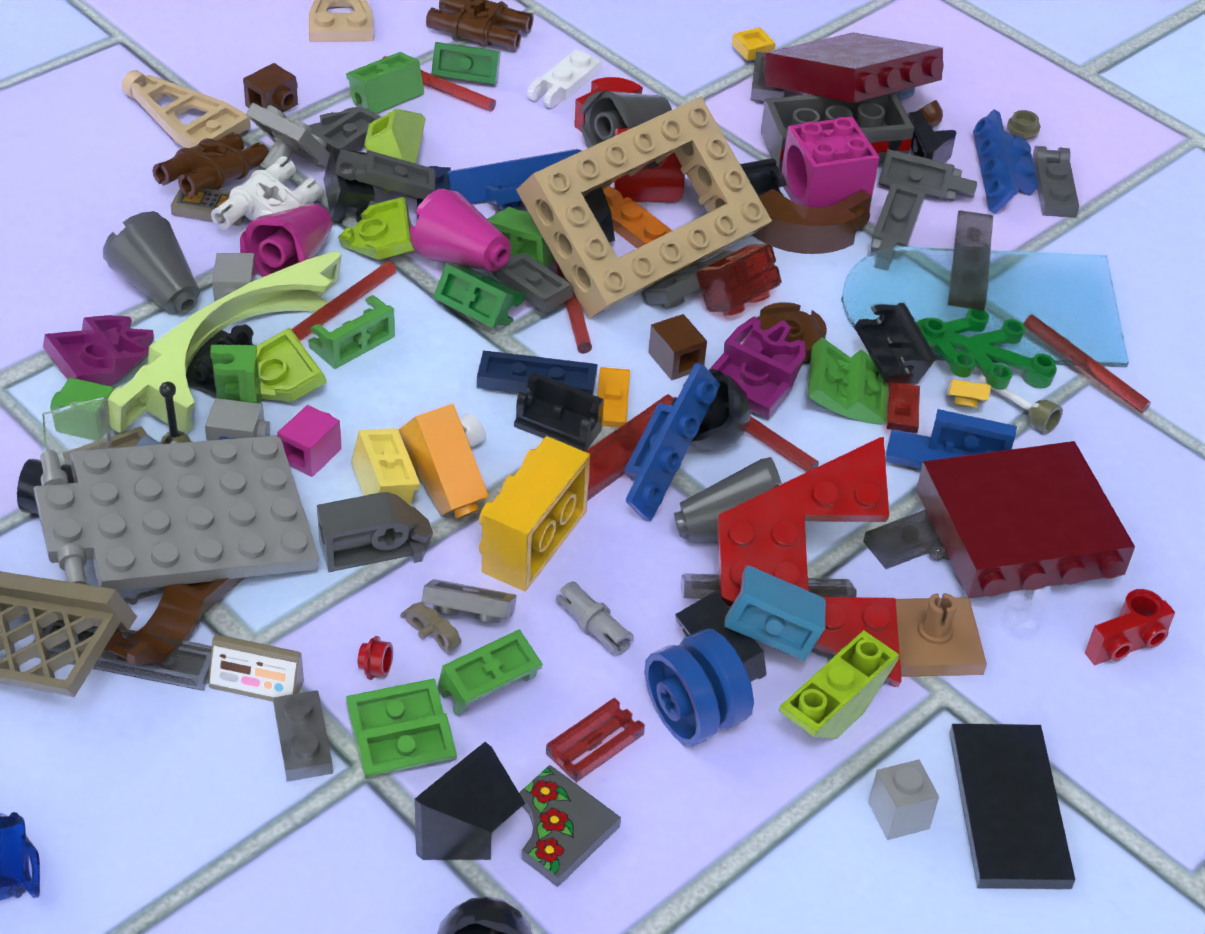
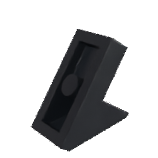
(930, 143)

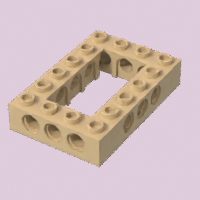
(576, 239)

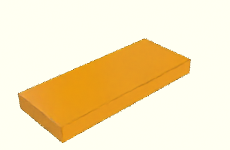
(614, 389)

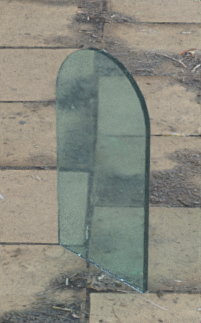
(1061, 289)

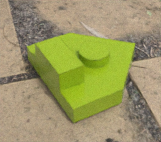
(381, 231)
(287, 368)

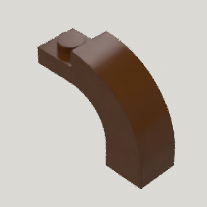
(813, 228)

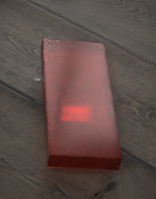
(903, 407)

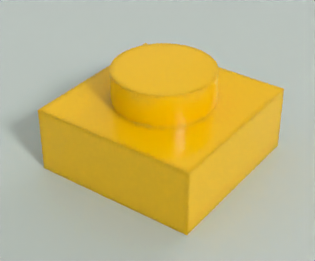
(752, 41)
(967, 392)

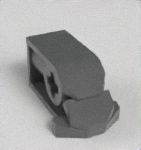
(371, 531)

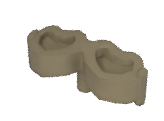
(428, 621)

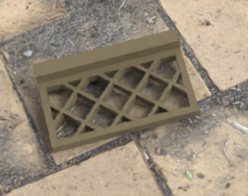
(46, 603)

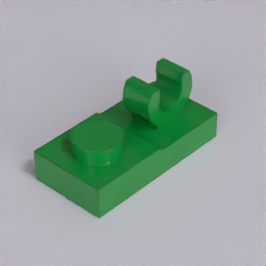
(466, 63)

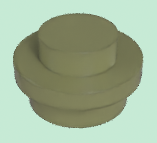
(1024, 124)

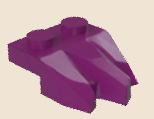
(101, 350)
(762, 363)

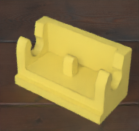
(384, 464)

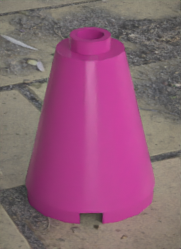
(457, 233)
(286, 237)

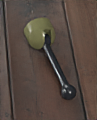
(168, 390)

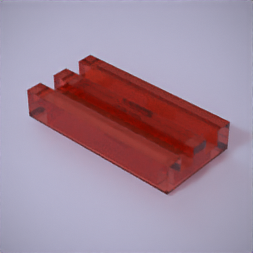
(589, 734)

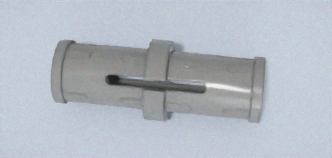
(595, 618)

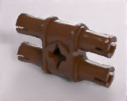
(481, 21)
(210, 164)

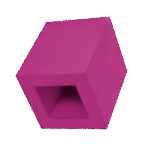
(310, 440)

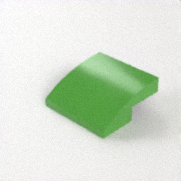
(847, 383)
(400, 728)

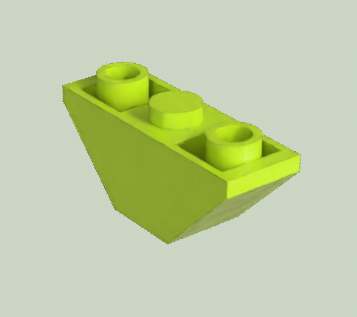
(396, 135)
(841, 688)

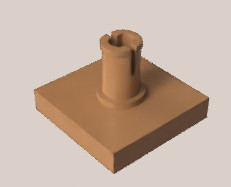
(939, 637)

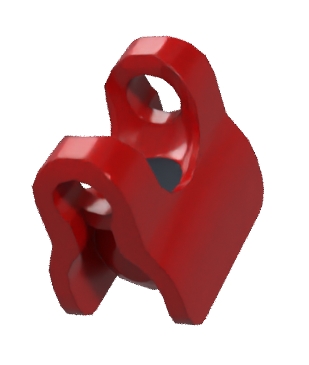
(654, 181)

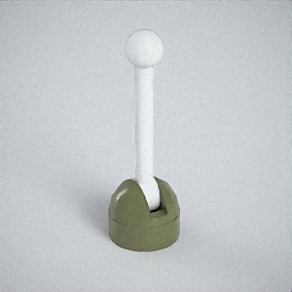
(1042, 414)

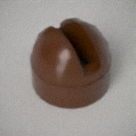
(933, 113)

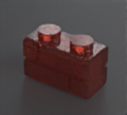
(739, 279)

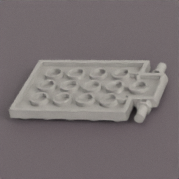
(175, 513)

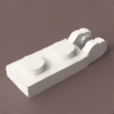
(565, 78)

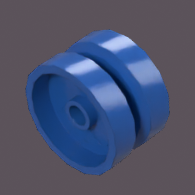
(699, 686)

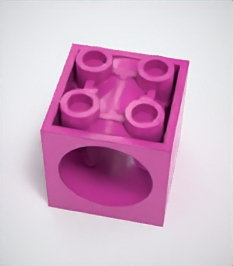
(827, 162)

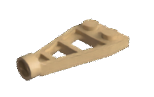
(340, 27)
(217, 122)

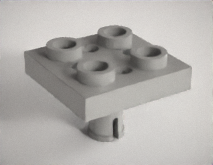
(288, 137)

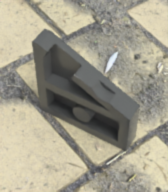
(345, 128)

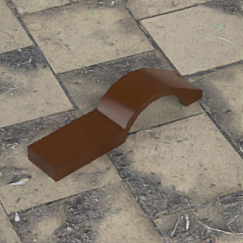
(173, 618)

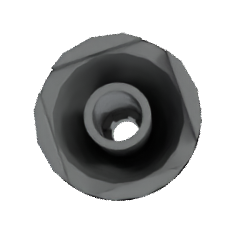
(614, 110)
(153, 261)
(701, 510)

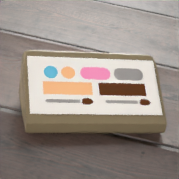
(254, 668)

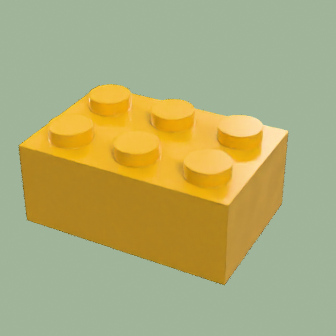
(534, 513)

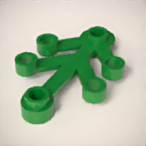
(982, 349)

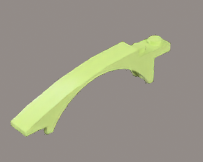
(170, 356)

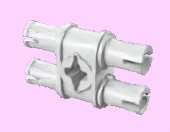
(266, 195)

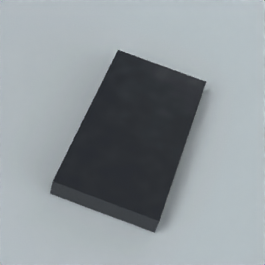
(1011, 807)

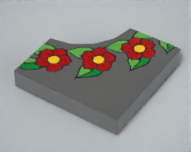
(565, 824)

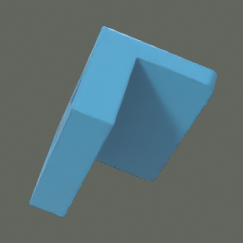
(777, 613)

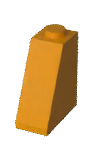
(444, 461)

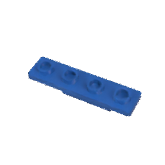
(1003, 162)
(499, 180)
(951, 437)
(667, 441)

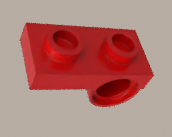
(1141, 624)

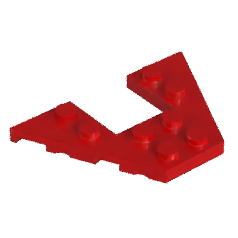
(772, 538)

